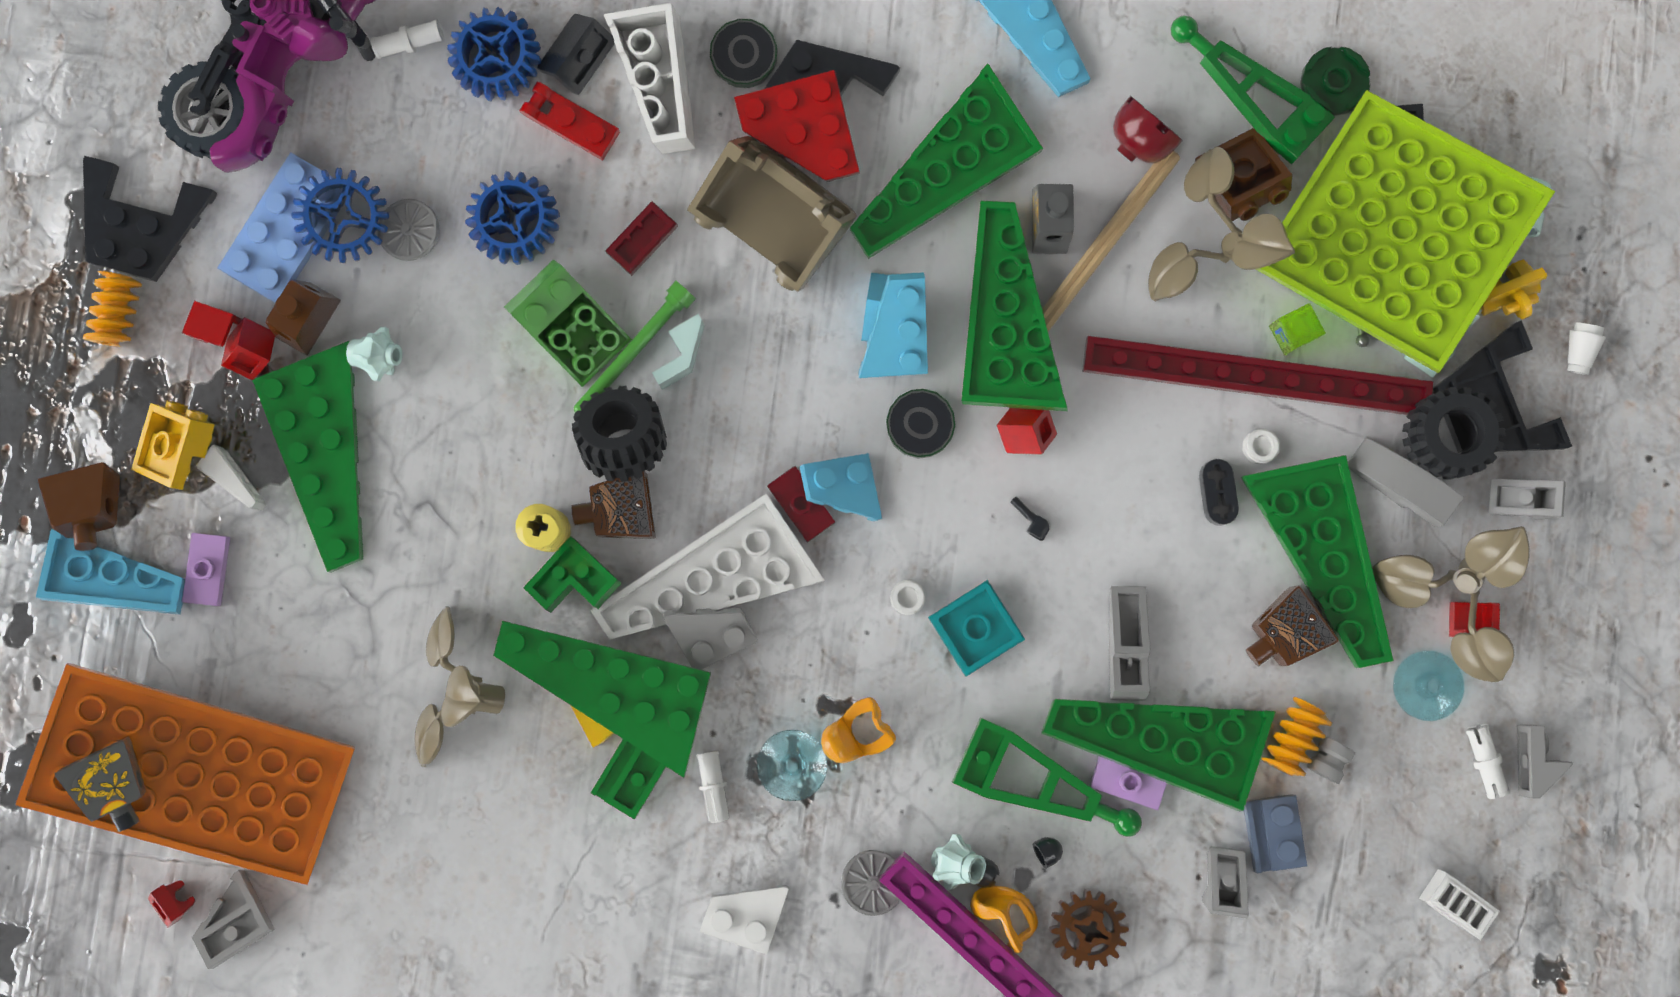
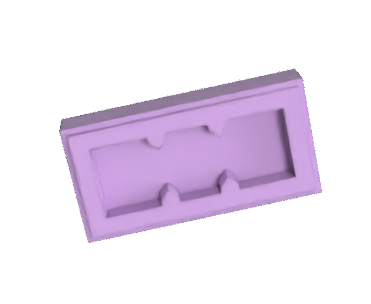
(206, 569)
(1127, 783)

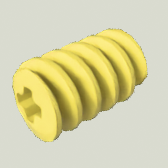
(539, 515)

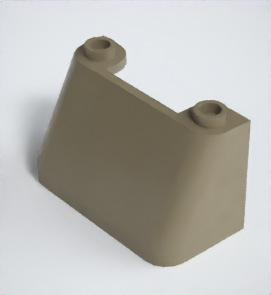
(772, 209)

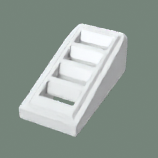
(226, 473)
(1437, 888)

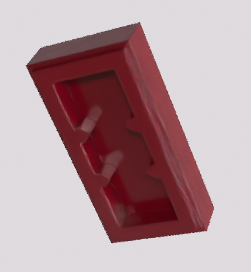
(641, 238)
(807, 516)

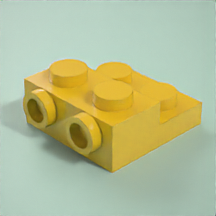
(170, 441)

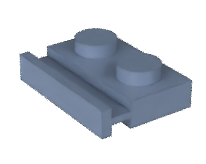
(1275, 834)

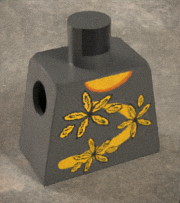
(1052, 216)
(106, 783)

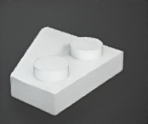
(745, 917)

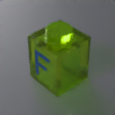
(1297, 329)

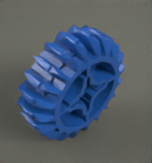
(509, 34)
(349, 186)
(524, 215)

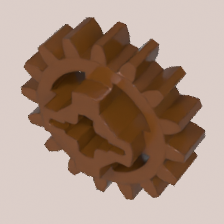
(1083, 943)

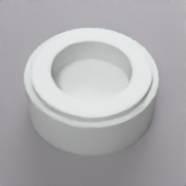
(1261, 446)
(907, 597)

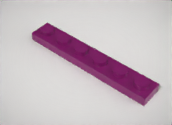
(963, 930)

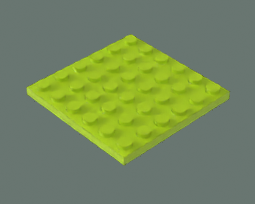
(1406, 230)

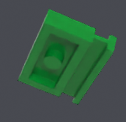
(628, 779)

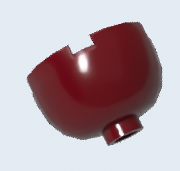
(1143, 134)

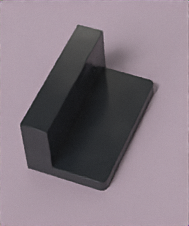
(577, 52)

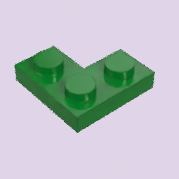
(569, 569)

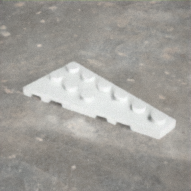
(728, 566)

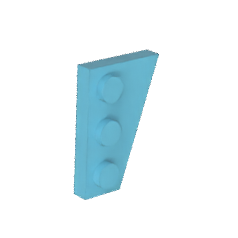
(899, 331)

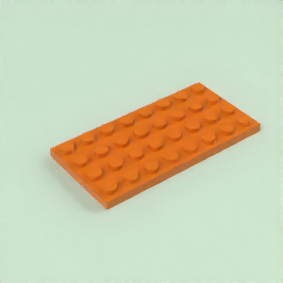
(210, 774)

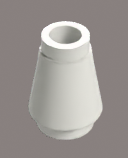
(1584, 347)

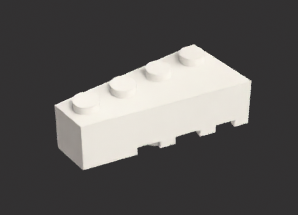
(655, 65)

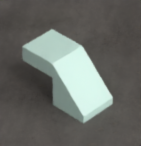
(687, 339)

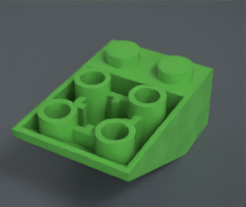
(567, 322)

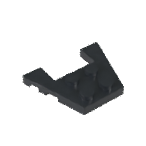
(811, 59)
(130, 236)
(1486, 375)

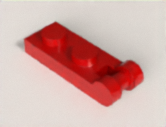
(570, 121)

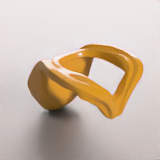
(840, 743)
(996, 903)

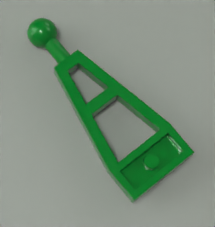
(1296, 131)
(984, 758)

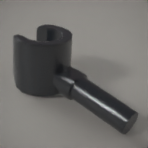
(1039, 525)

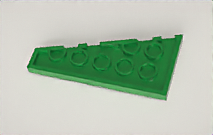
(959, 156)
(1007, 339)
(317, 436)
(1322, 533)
(630, 694)
(1185, 746)

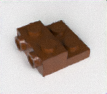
(1257, 178)

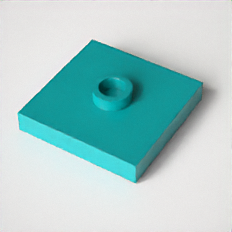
(976, 628)

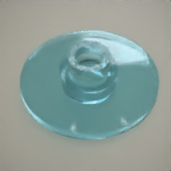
(1412, 682)
(792, 784)

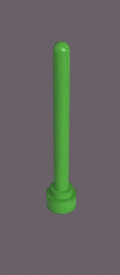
(677, 299)

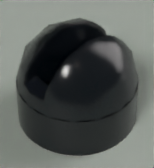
(1048, 851)
(990, 874)

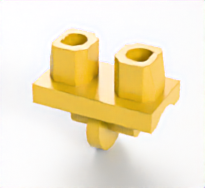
(1518, 293)

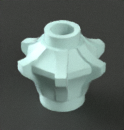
(375, 353)
(957, 864)

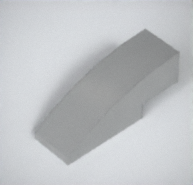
(1405, 482)
(1128, 643)

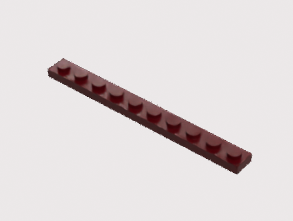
(1253, 375)

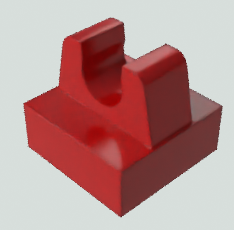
(167, 905)

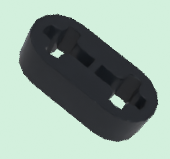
(1210, 493)

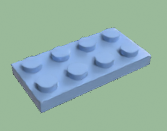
(267, 247)

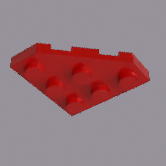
(803, 124)

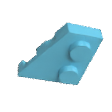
(843, 484)

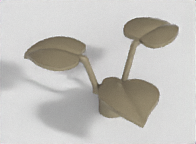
(1259, 245)
(1492, 555)
(463, 693)

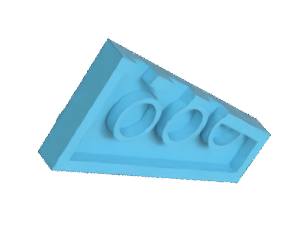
(1042, 37)
(106, 579)

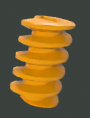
(112, 309)
(1298, 738)

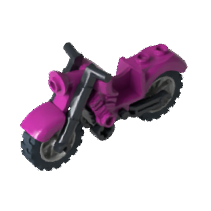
(252, 99)

